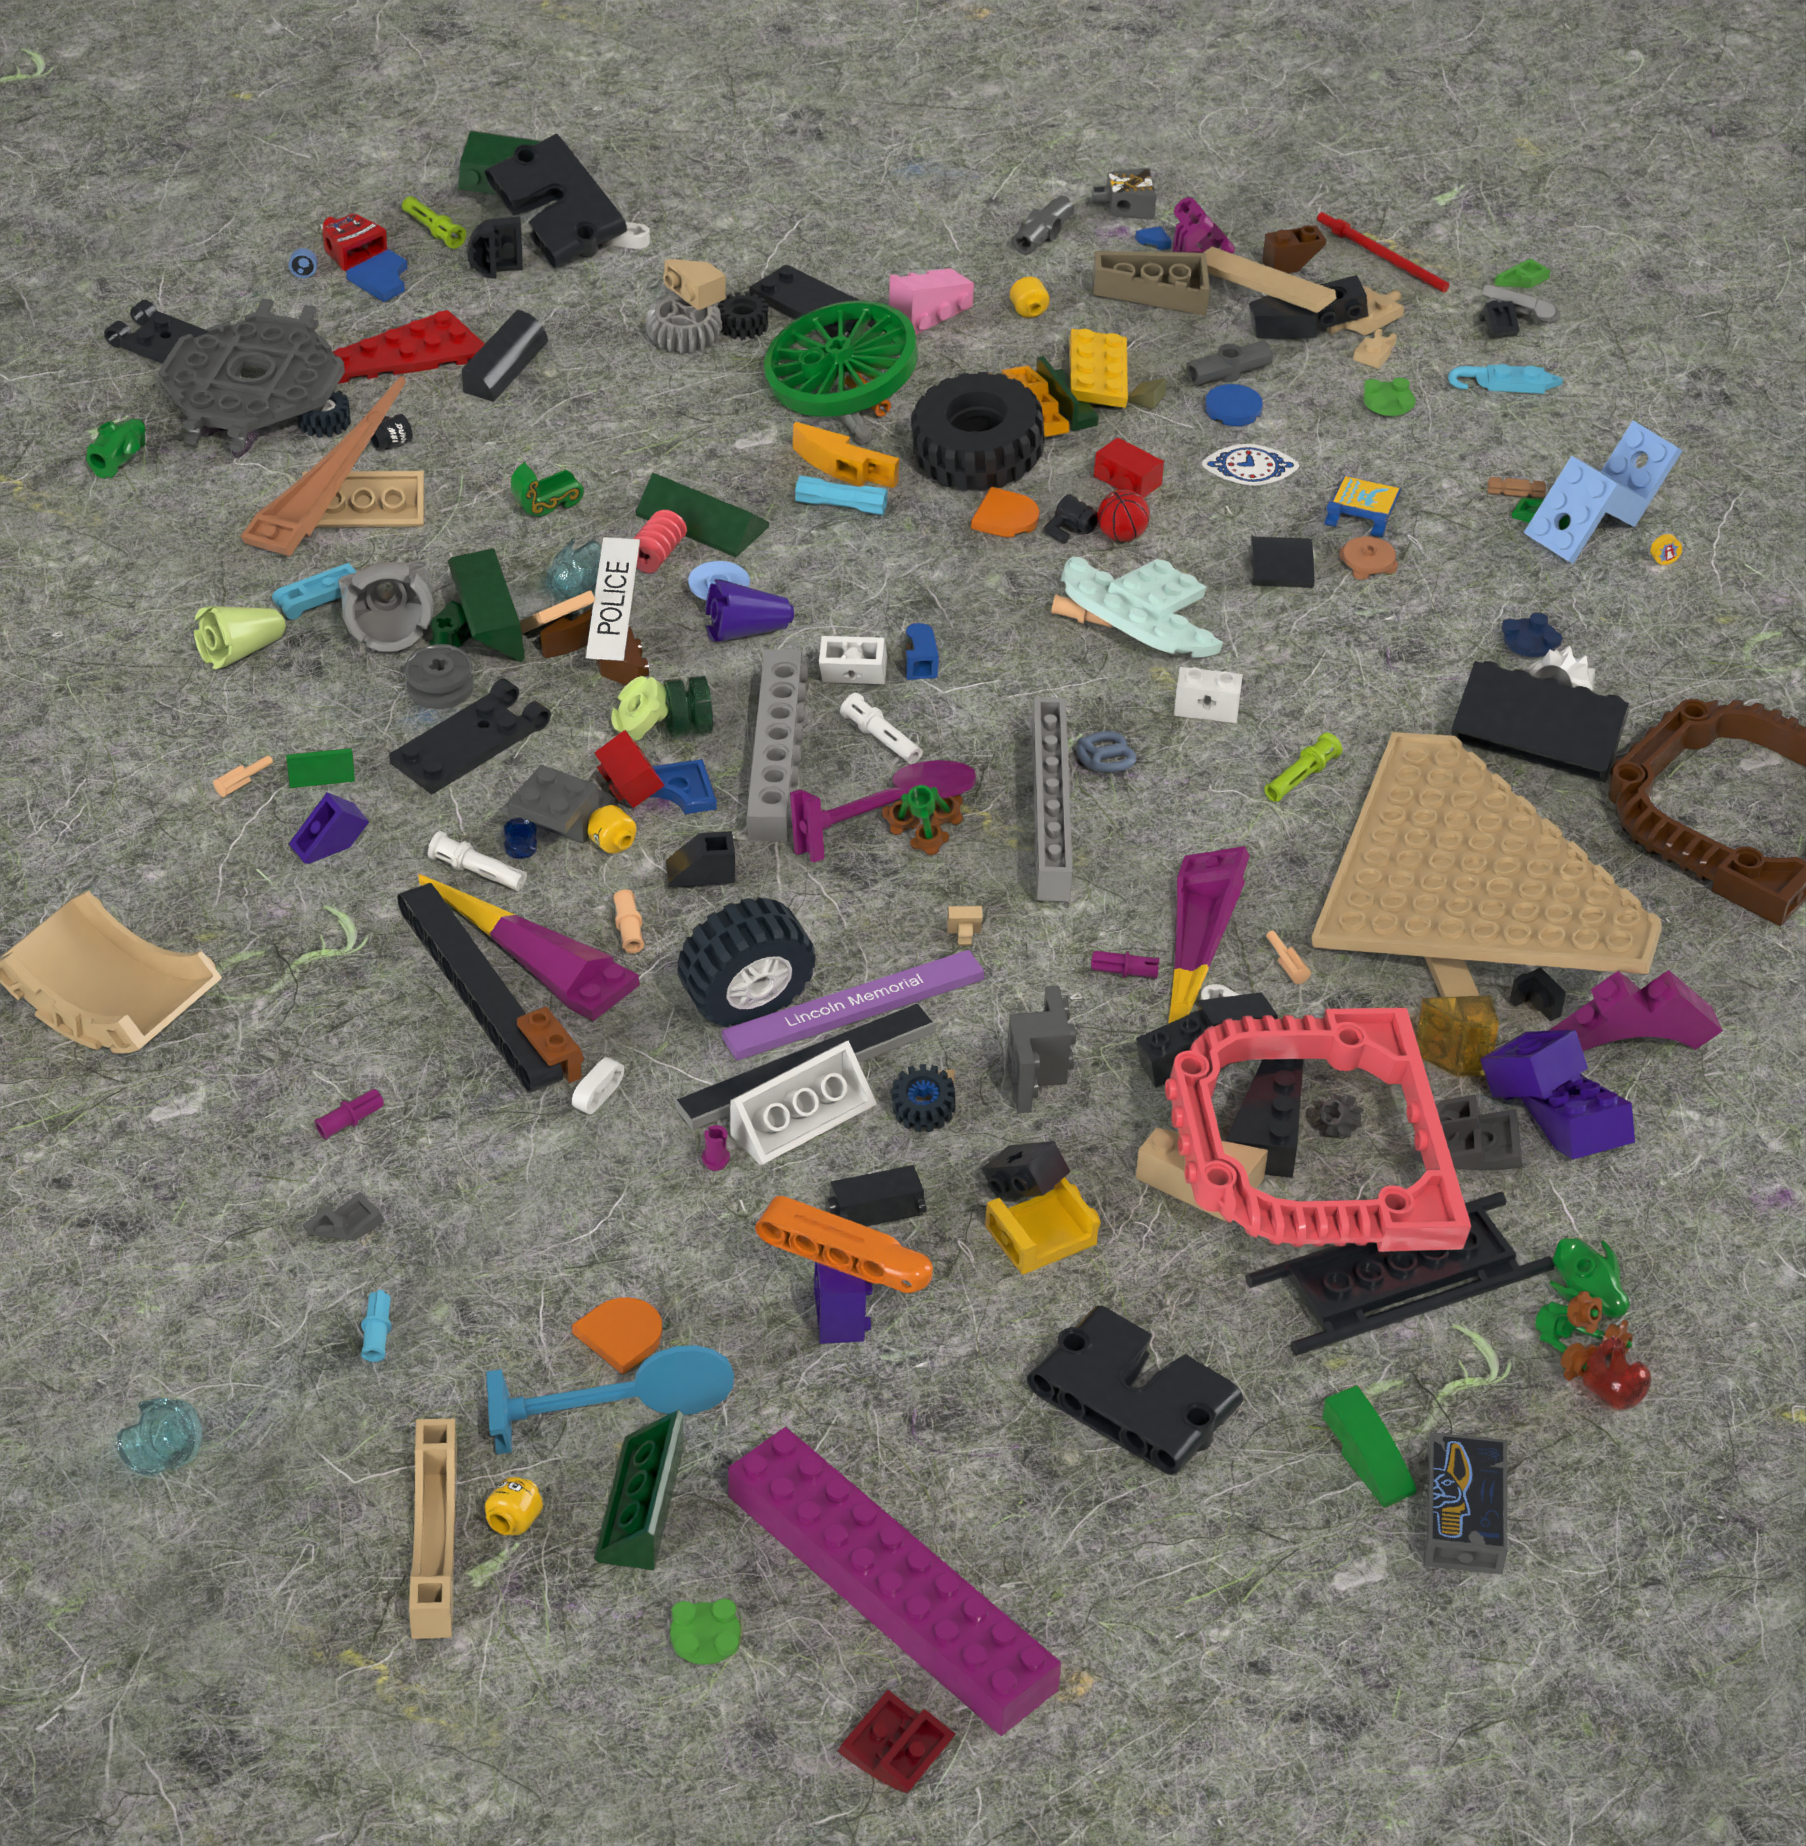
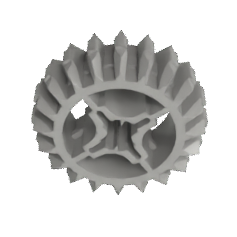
(682, 327)

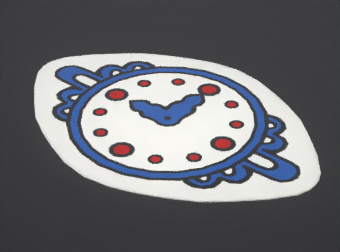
(1250, 464)

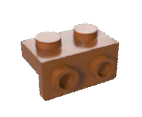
(552, 1042)

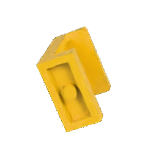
(1043, 1227)

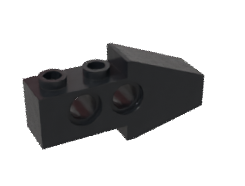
(1282, 319)
(1160, 1047)

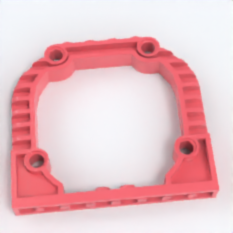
(1373, 1039)

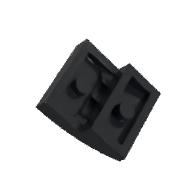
(1282, 562)

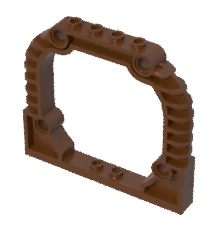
(1742, 875)

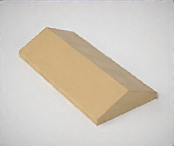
(377, 500)

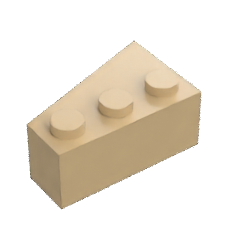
(1164, 1167)

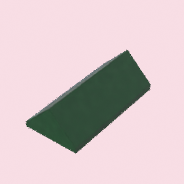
(706, 517)
(487, 602)
(642, 1494)

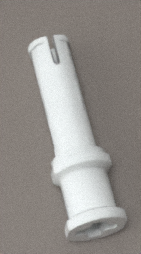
(872, 722)
(464, 856)

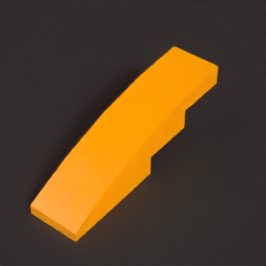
(1053, 421)

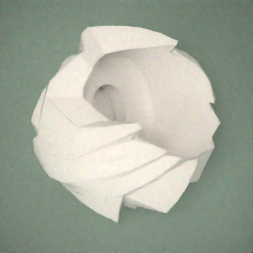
(1564, 668)

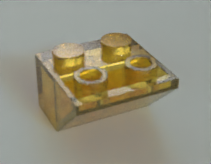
(1457, 1032)

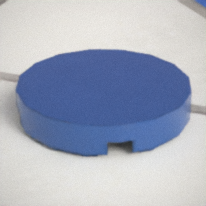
(1234, 404)

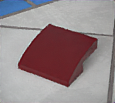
(896, 1742)

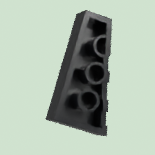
(1272, 1114)

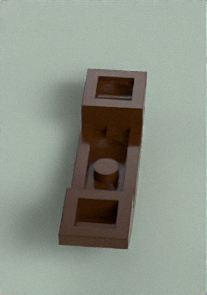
(565, 635)

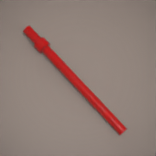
(1342, 229)

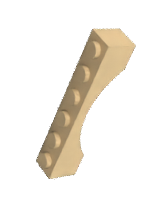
(433, 1529)

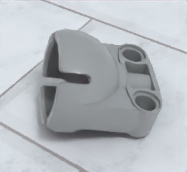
(391, 617)

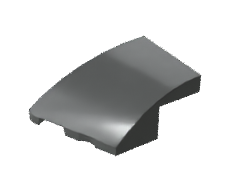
(1477, 1139)

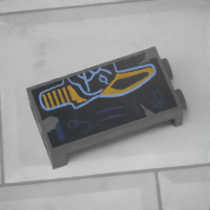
(1466, 1503)

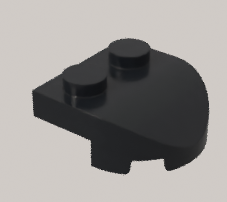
(496, 246)

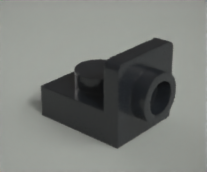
(1500, 318)
(1540, 991)

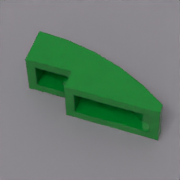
(1368, 1446)

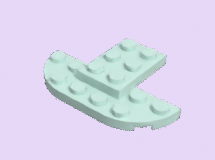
(1143, 604)

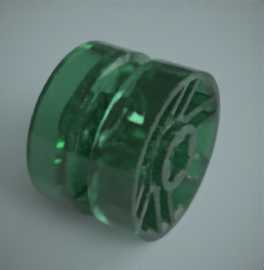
(688, 706)

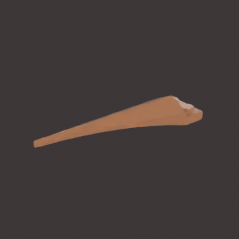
(299, 509)

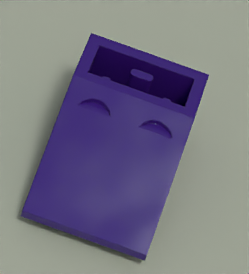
(1583, 1118)

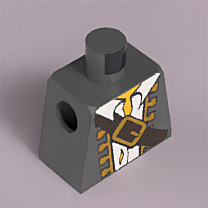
(1128, 194)

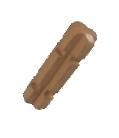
(1516, 487)

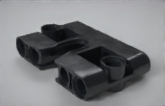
(551, 173)
(1162, 1421)

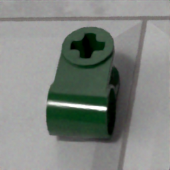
(450, 626)

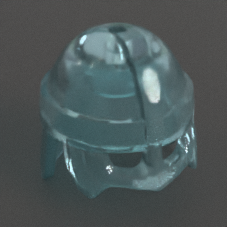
(574, 571)
(163, 1438)

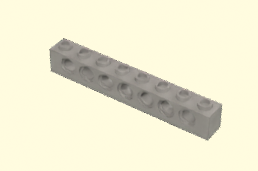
(776, 744)
(1051, 800)

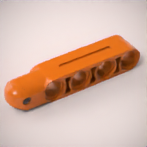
(843, 1245)

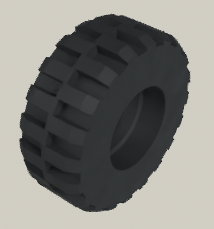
(984, 458)

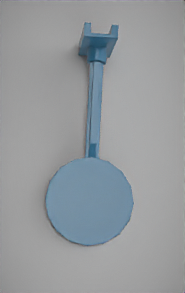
(668, 1381)

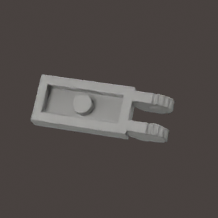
(1523, 304)

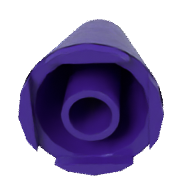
(744, 611)

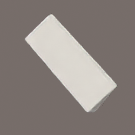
(800, 1104)

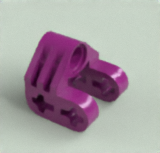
(1189, 234)

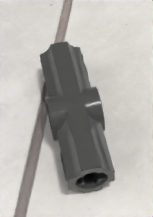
(1043, 225)
(1229, 362)

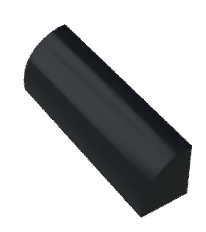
(504, 356)

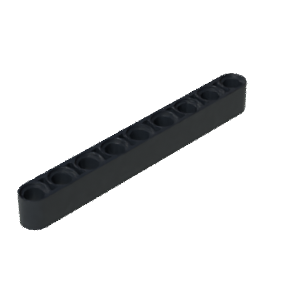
(475, 983)

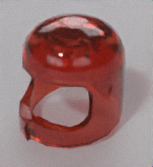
(1620, 1384)

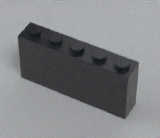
(1540, 720)

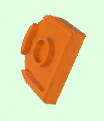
(1006, 513)
(621, 1331)

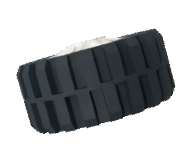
(746, 961)

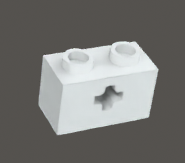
(853, 659)
(1208, 694)

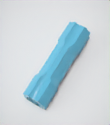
(863, 498)

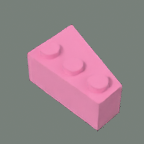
(930, 296)

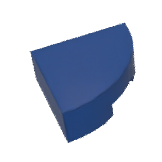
(1154, 236)

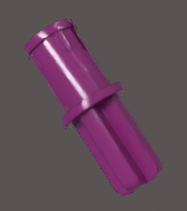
(1125, 964)
(349, 1113)

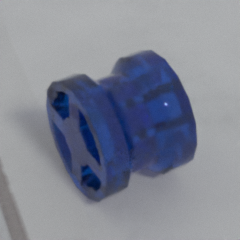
(520, 838)

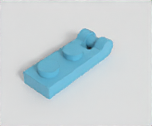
(310, 591)

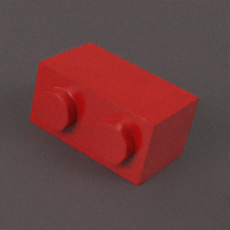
(1128, 467)
(628, 769)

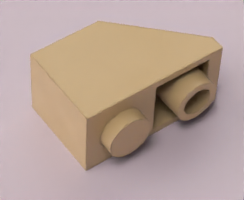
(695, 282)

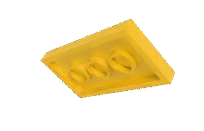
(1098, 367)

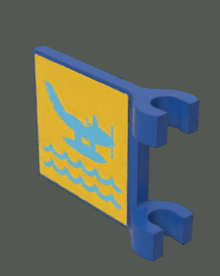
(1364, 500)

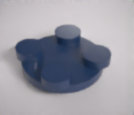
(1531, 635)

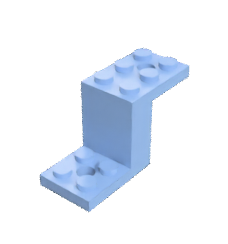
(1590, 493)

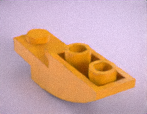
(839, 459)

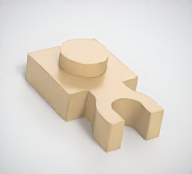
(1375, 351)

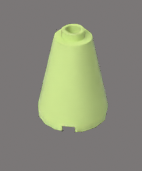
(235, 632)

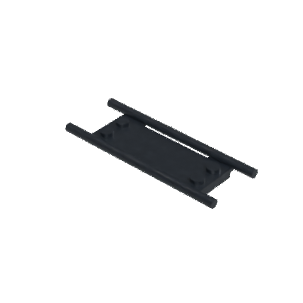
(1355, 1279)

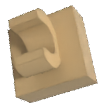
(964, 922)

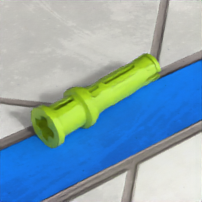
(416, 208)
(1311, 760)

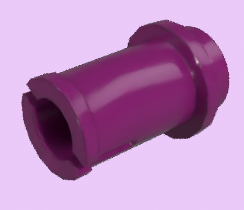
(715, 1153)

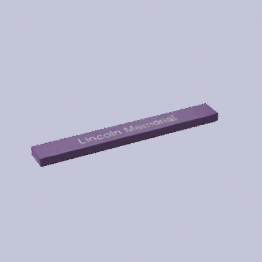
(852, 1005)

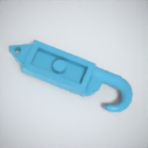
(1506, 378)

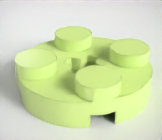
(640, 707)

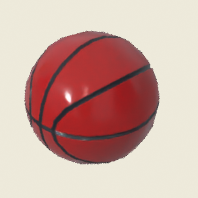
(1123, 515)

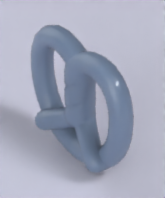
(1104, 752)

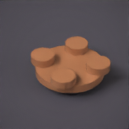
(1369, 556)

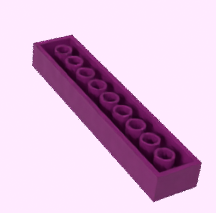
(894, 1581)

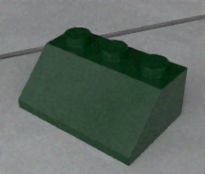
(482, 152)

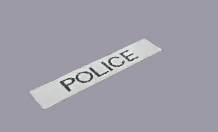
(613, 599)

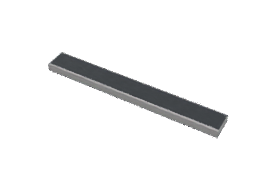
(866, 1041)

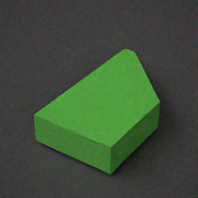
(1523, 275)

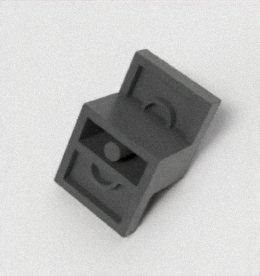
(559, 802)
(1039, 1048)

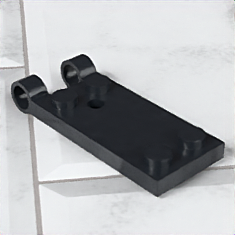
(799, 293)
(154, 337)
(462, 744)

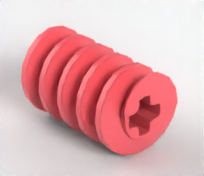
(659, 539)

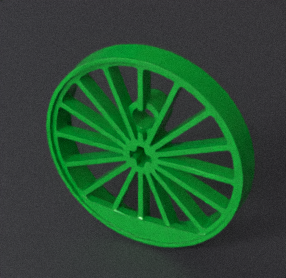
(839, 355)

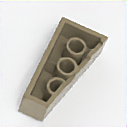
(1154, 279)

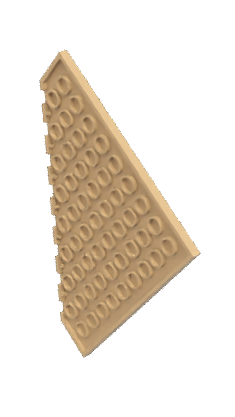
(1473, 873)

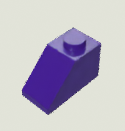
(328, 829)

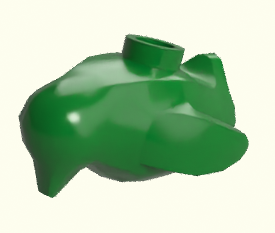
(115, 446)
(1591, 1272)

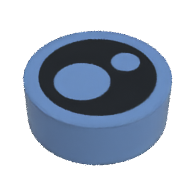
(303, 263)

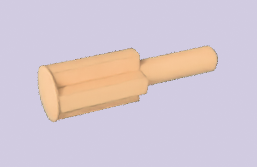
(239, 776)
(1289, 960)

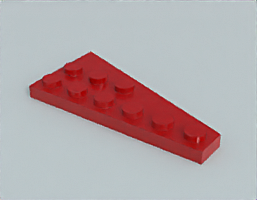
(411, 348)

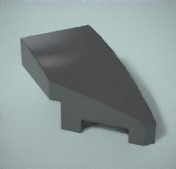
(347, 1222)

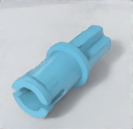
(376, 1326)

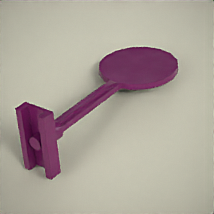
(809, 820)

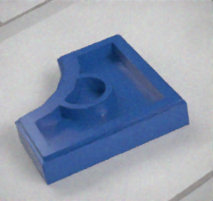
(380, 275)
(686, 786)

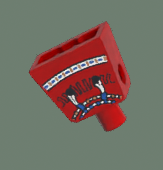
(353, 240)

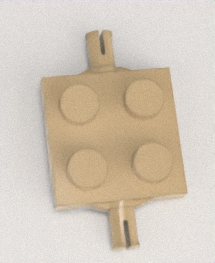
(1381, 311)

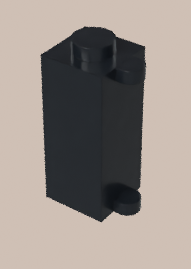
(877, 1197)

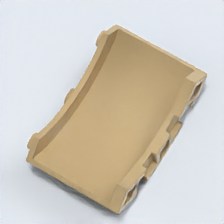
(101, 979)

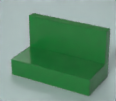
(320, 768)

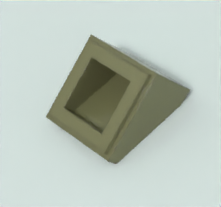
(1148, 393)

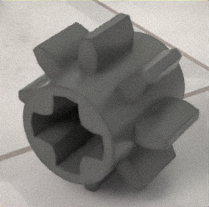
(1341, 1115)

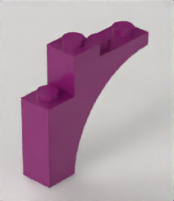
(1659, 1009)

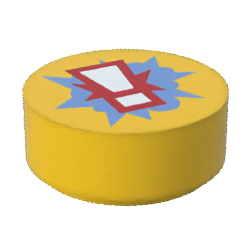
(1666, 549)

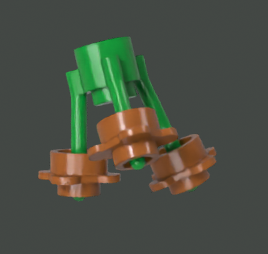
(921, 803)
(1581, 1315)

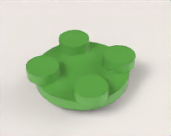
(1389, 397)
(705, 1631)

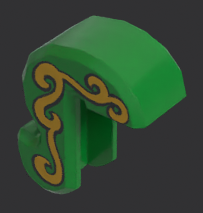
(543, 496)

